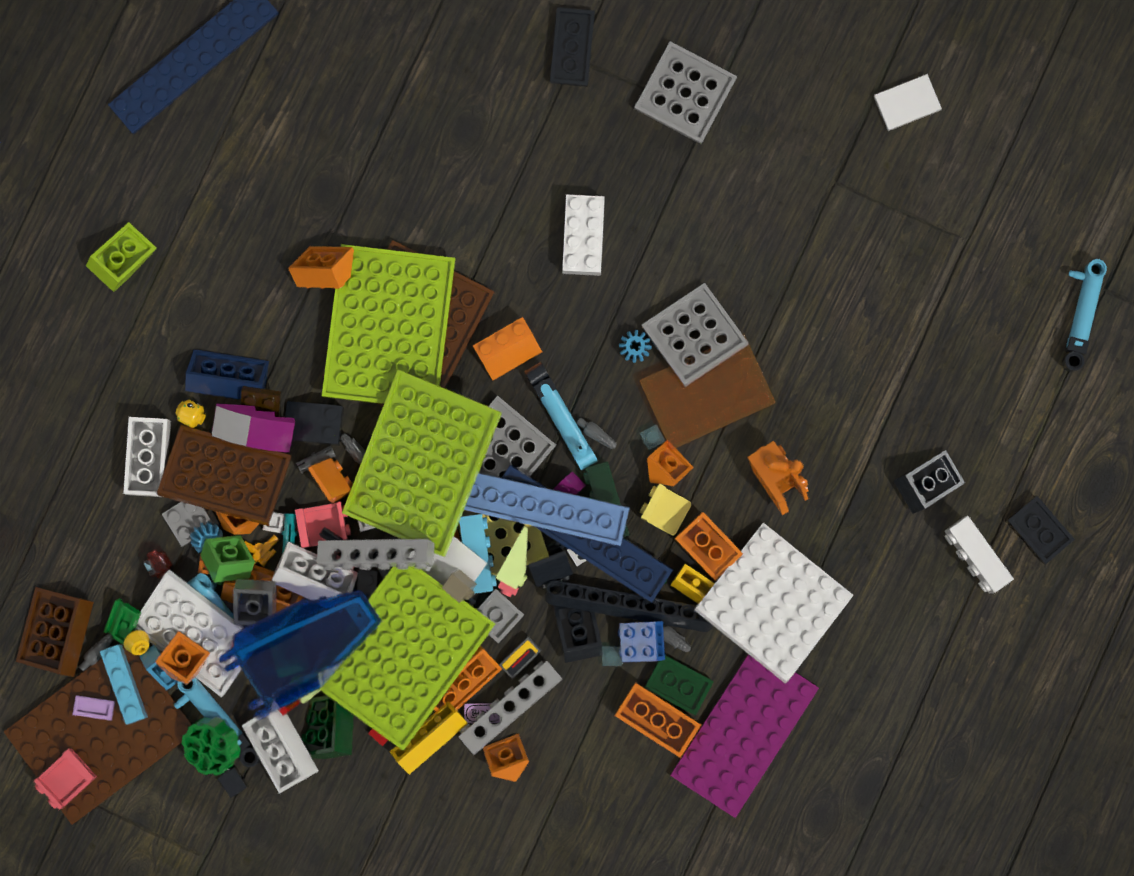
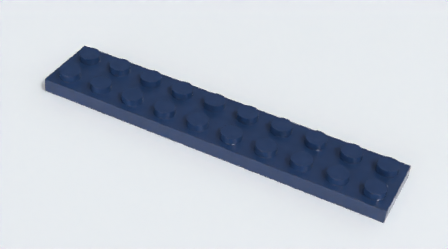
(191, 61)
(624, 563)

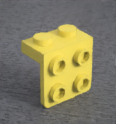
(665, 509)

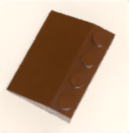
(54, 632)

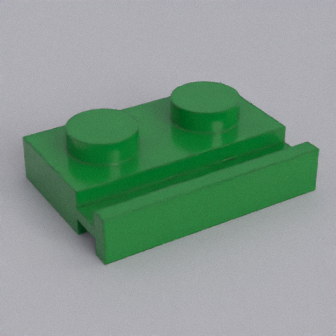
(122, 620)

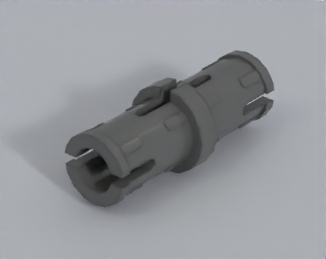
(315, 458)

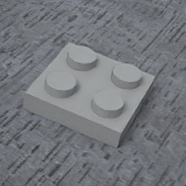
(183, 519)
(502, 613)

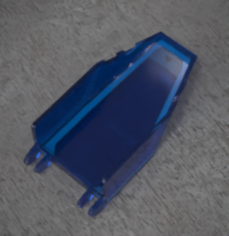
(300, 647)

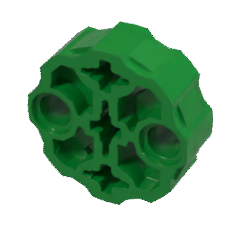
(211, 745)

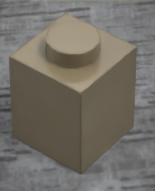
(459, 586)

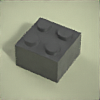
(253, 600)

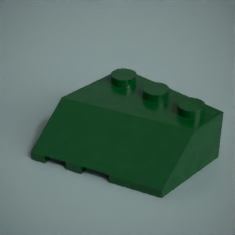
(328, 729)

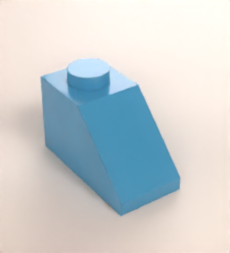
(148, 660)

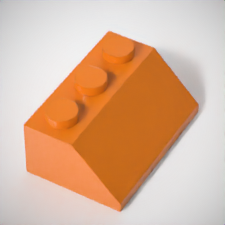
(323, 267)
(507, 348)

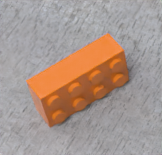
(657, 720)

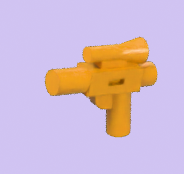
(261, 551)

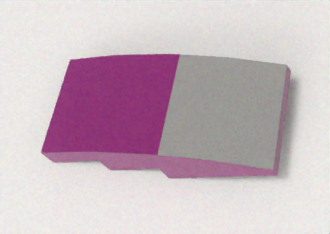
(252, 428)

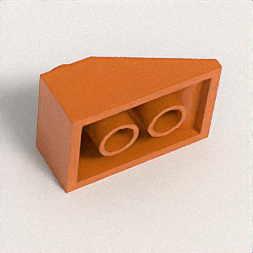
(331, 480)
(708, 546)

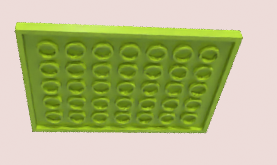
(387, 321)
(421, 462)
(410, 656)

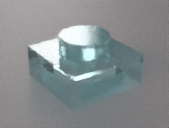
(652, 437)
(611, 656)

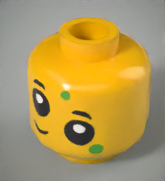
(190, 413)

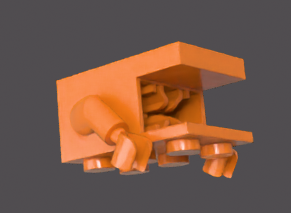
(777, 474)

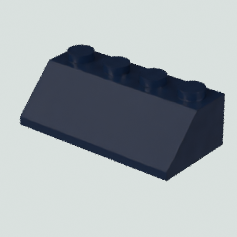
(224, 374)

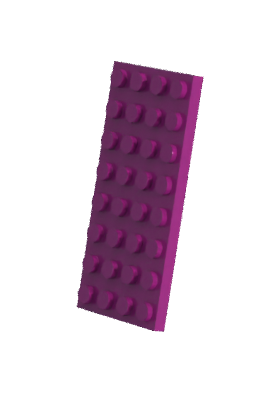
(743, 735)

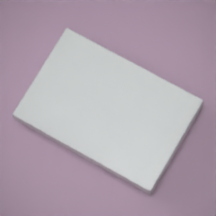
(907, 102)

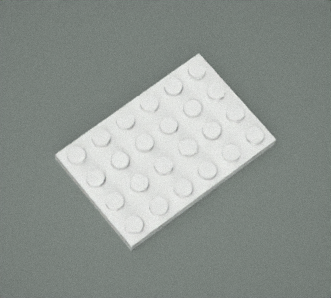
(181, 608)

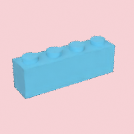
(474, 538)
(123, 684)

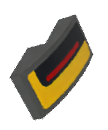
(520, 657)

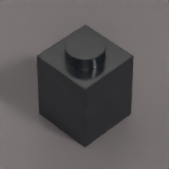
(233, 781)

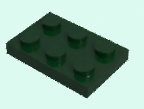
(679, 685)

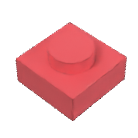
(507, 590)

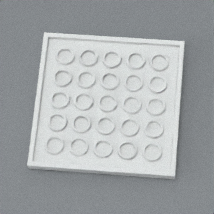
(774, 603)

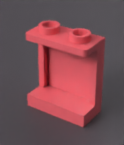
(314, 519)
(64, 779)

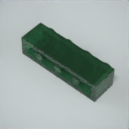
(602, 485)

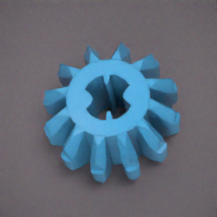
(638, 340)
(204, 532)

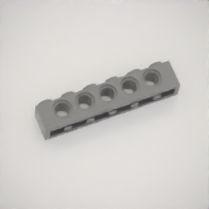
(328, 551)
(551, 679)

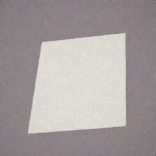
(457, 558)

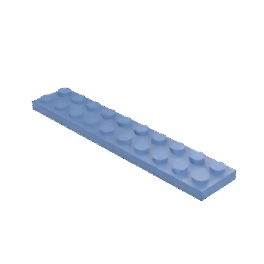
(548, 509)

